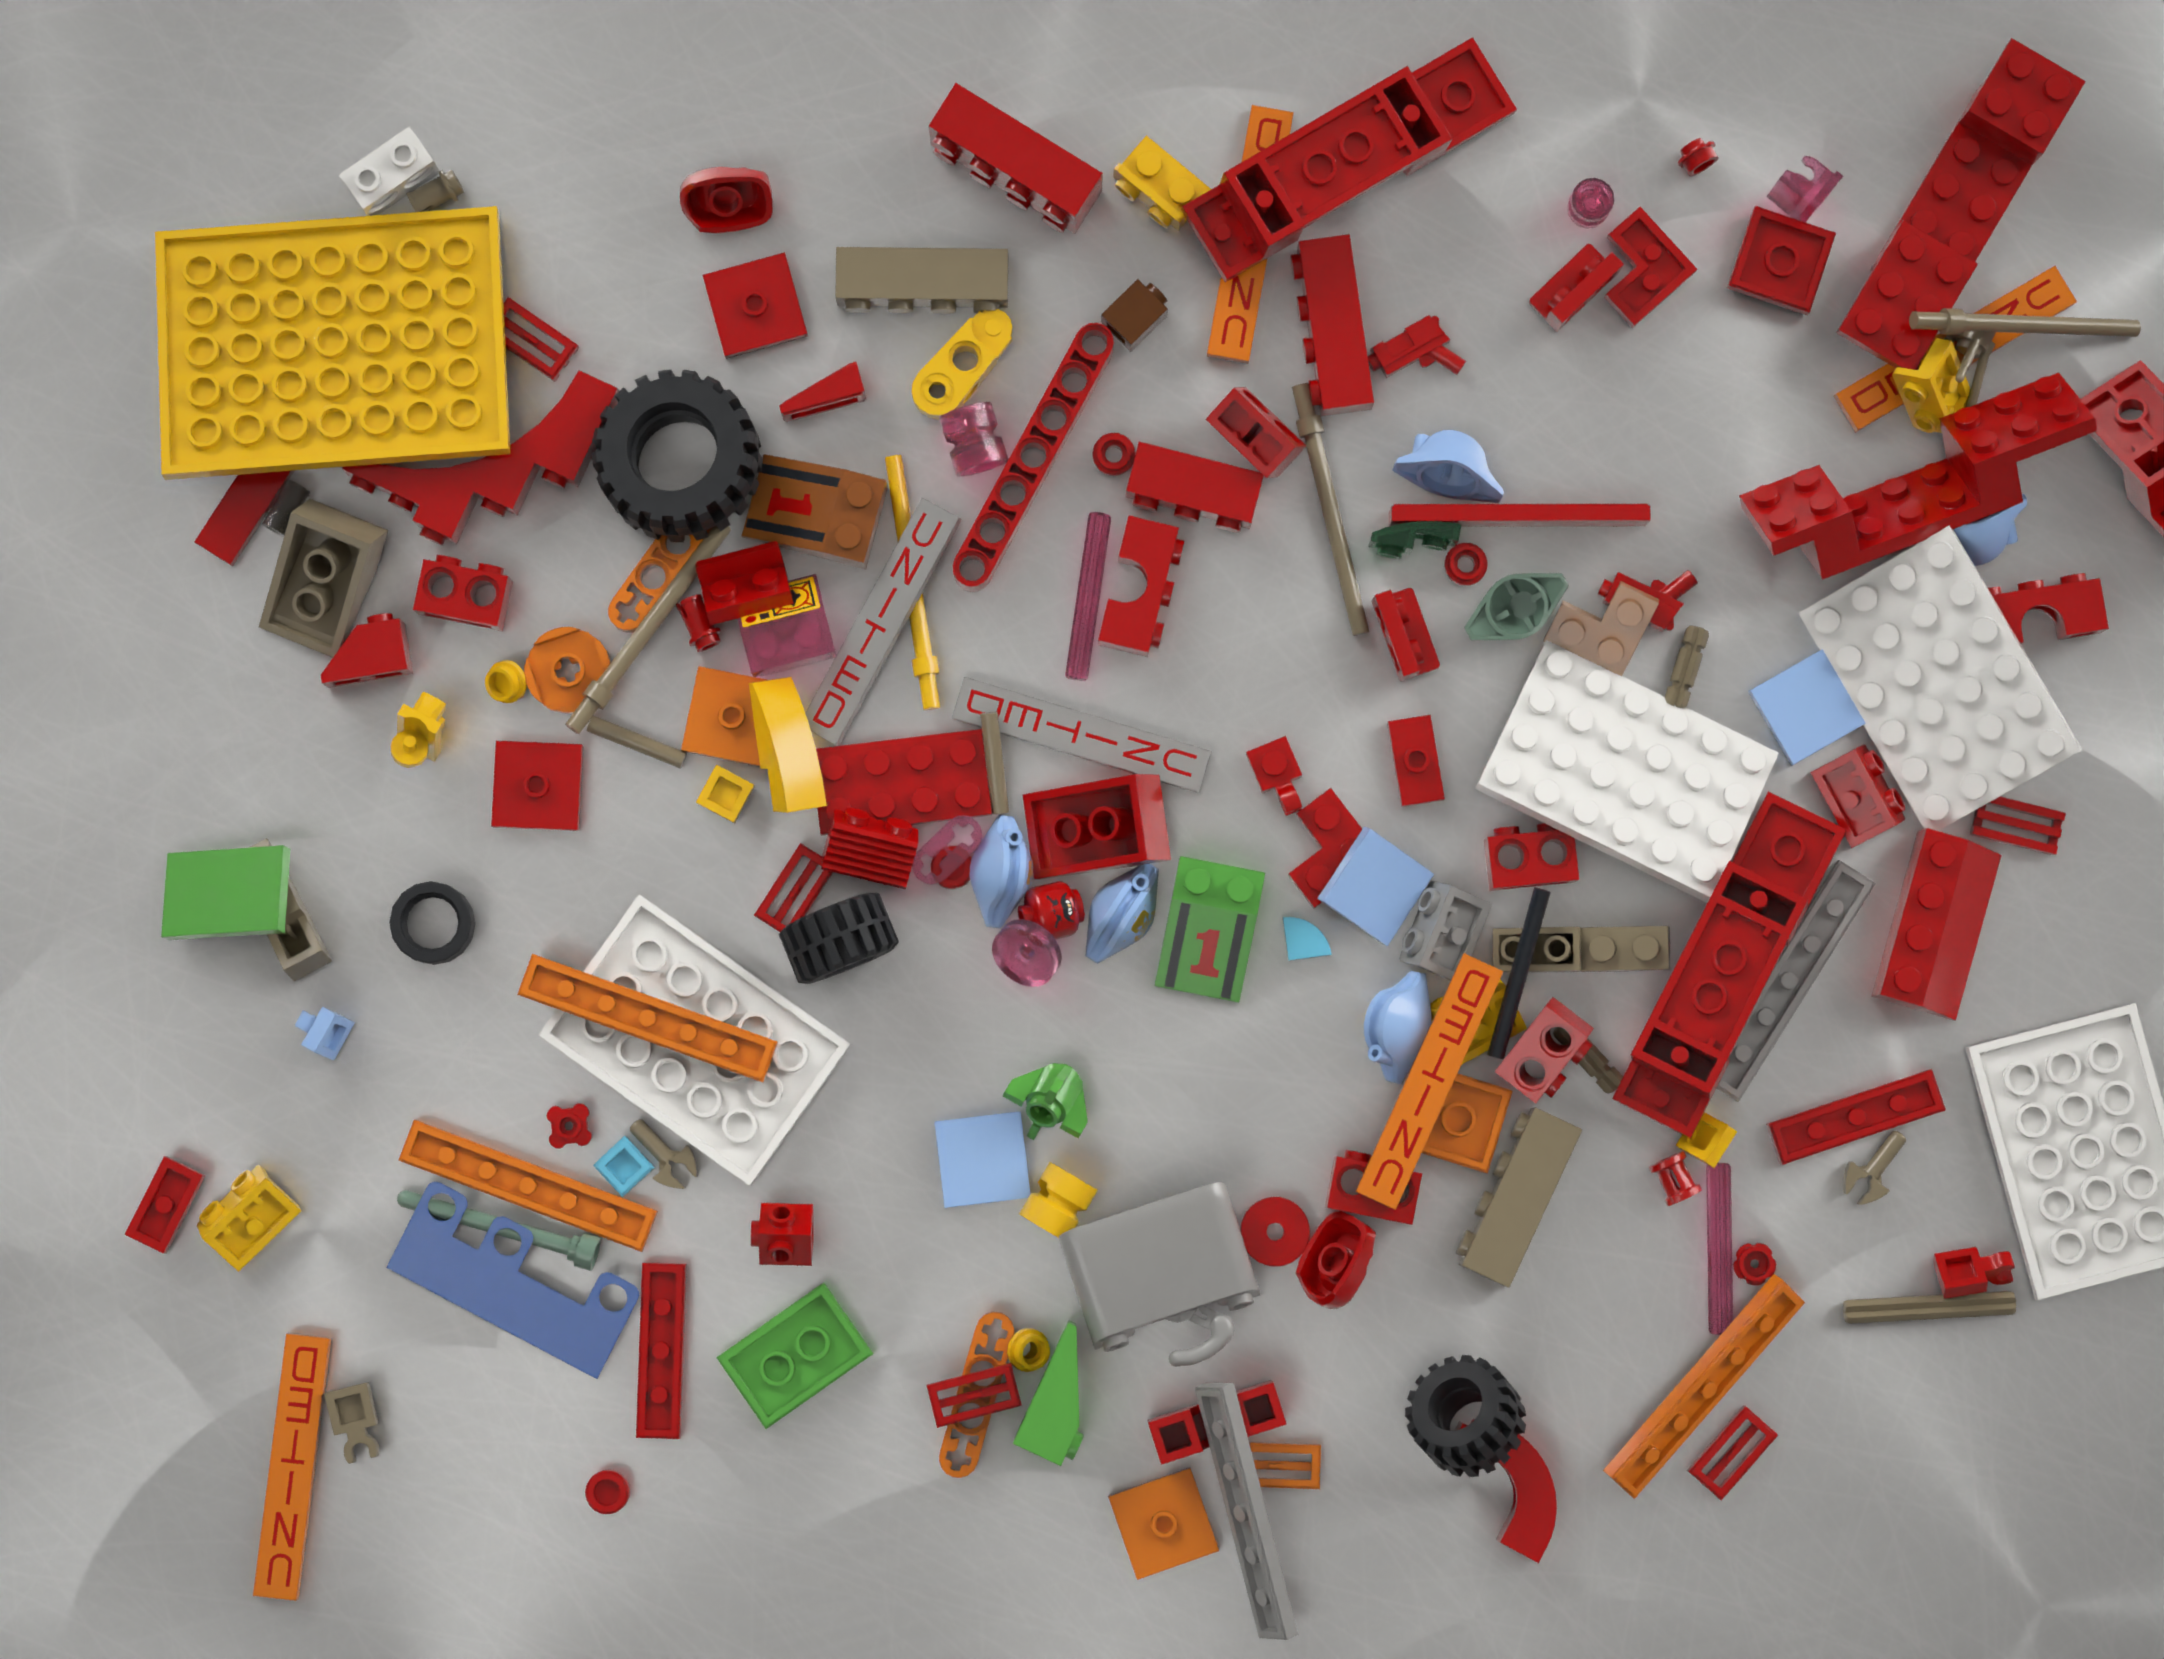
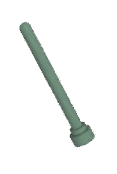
(579, 1249)

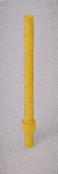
(924, 665)

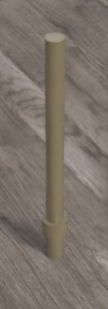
(1955, 321)
(1310, 428)
(599, 692)

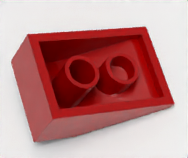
(1097, 826)

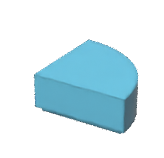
(1304, 939)

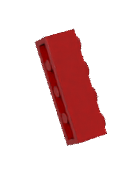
(1334, 325)

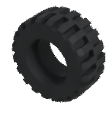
(644, 413)

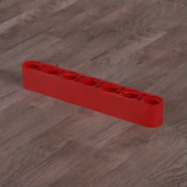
(1034, 436)

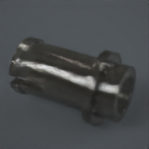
(289, 499)

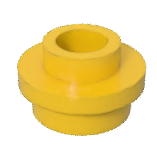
(1038, 1353)

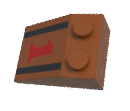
(816, 510)

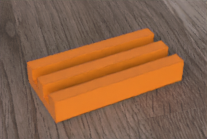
(1313, 1466)

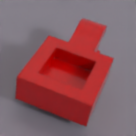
(1276, 769)
(1967, 1273)

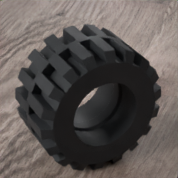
(838, 938)
(1444, 1394)

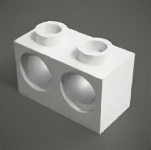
(389, 172)

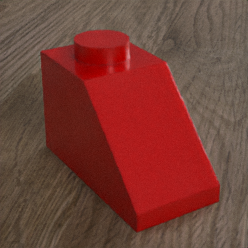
(371, 653)

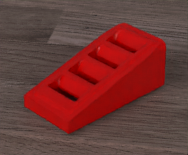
(833, 392)

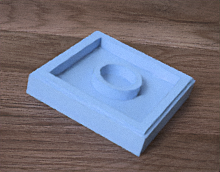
(1806, 707)
(1375, 886)
(982, 1159)

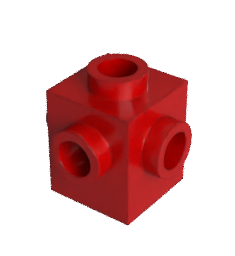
(784, 1234)

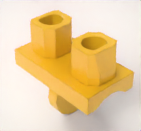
(418, 732)

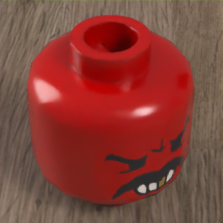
(1054, 908)

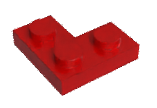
(1657, 267)
(1335, 833)

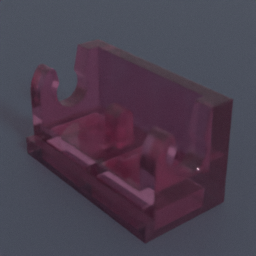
(1800, 196)

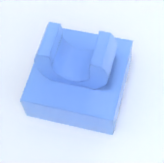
(324, 1032)

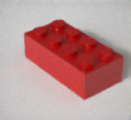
(1014, 159)

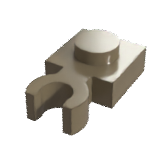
(351, 1413)

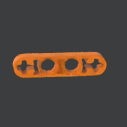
(658, 556)
(951, 1444)

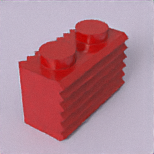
(870, 847)

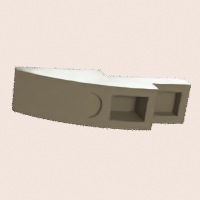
(1588, 949)

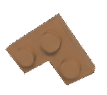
(1607, 640)

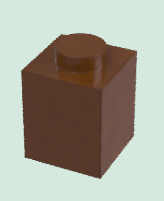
(1135, 314)

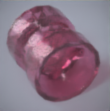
(1594, 195)

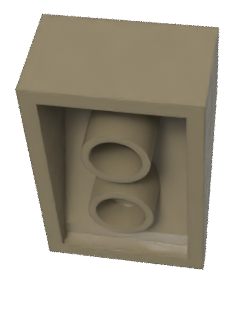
(321, 576)

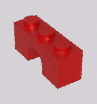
(2073, 605)
(1133, 624)
(1184, 1433)

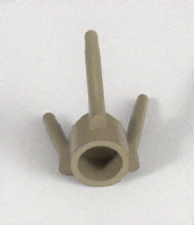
(1973, 346)

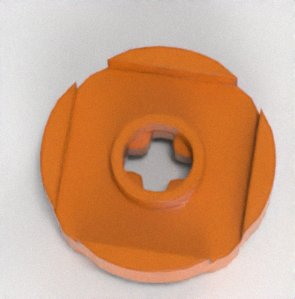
(546, 659)

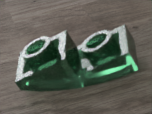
(1400, 538)

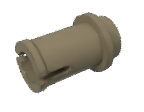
(436, 192)

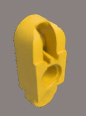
(984, 336)

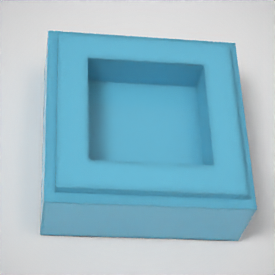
(624, 1166)

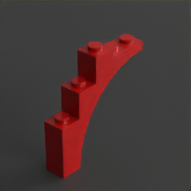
(447, 495)

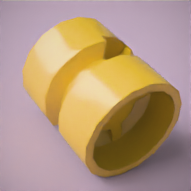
(1058, 1201)

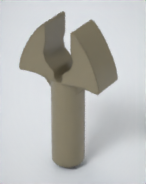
(664, 1155)
(1874, 1169)

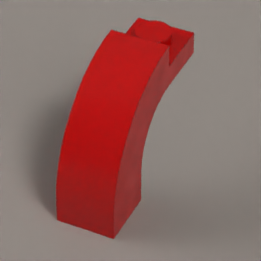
(1533, 1503)

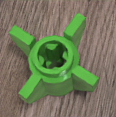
(1051, 1097)

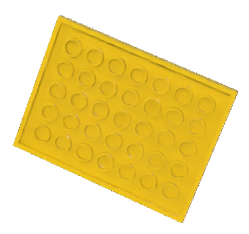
(331, 343)

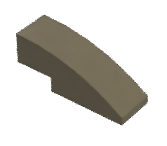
(300, 947)

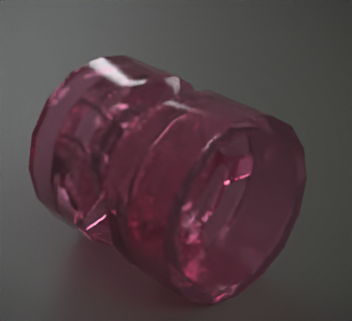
(972, 434)

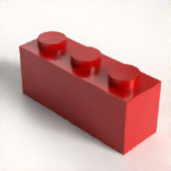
(1193, 487)

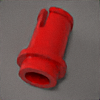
(696, 621)

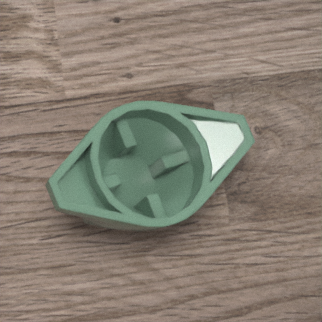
(1516, 606)

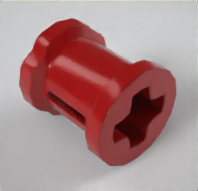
(1677, 1165)

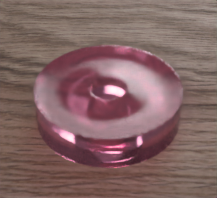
(1026, 953)

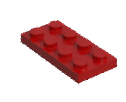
(907, 778)

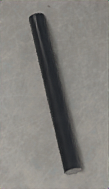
(1518, 973)

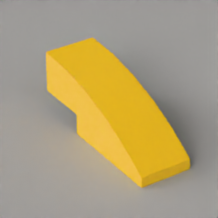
(786, 746)

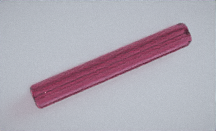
(1088, 596)
(1719, 1247)

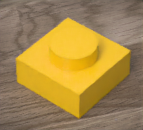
(725, 794)
(1708, 1140)

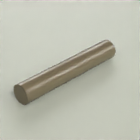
(636, 742)
(994, 762)

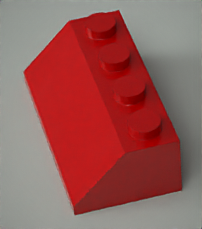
(1936, 923)

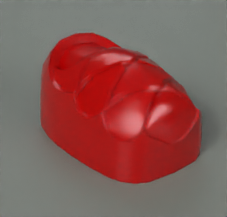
(726, 199)
(1336, 1260)

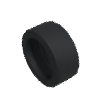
(404, 905)

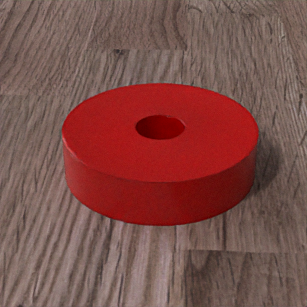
(1295, 1231)

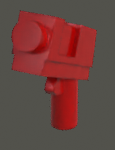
(1419, 342)
(1667, 594)

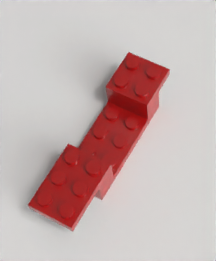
(1345, 154)
(1960, 203)
(1968, 485)
(1727, 964)

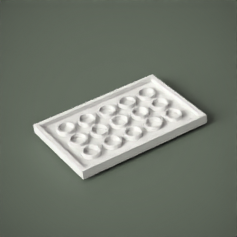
(1940, 680)
(1627, 771)
(710, 1107)
(2078, 1147)

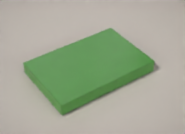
(226, 893)
(795, 1355)

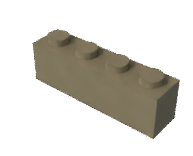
(921, 279)
(1519, 1196)

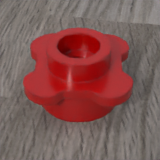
(578, 1134)

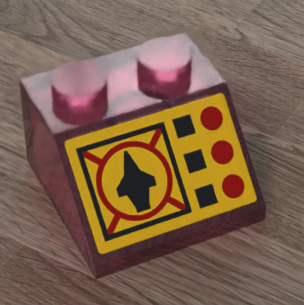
(789, 634)

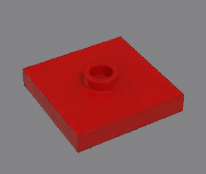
(1781, 260)
(755, 305)
(537, 785)

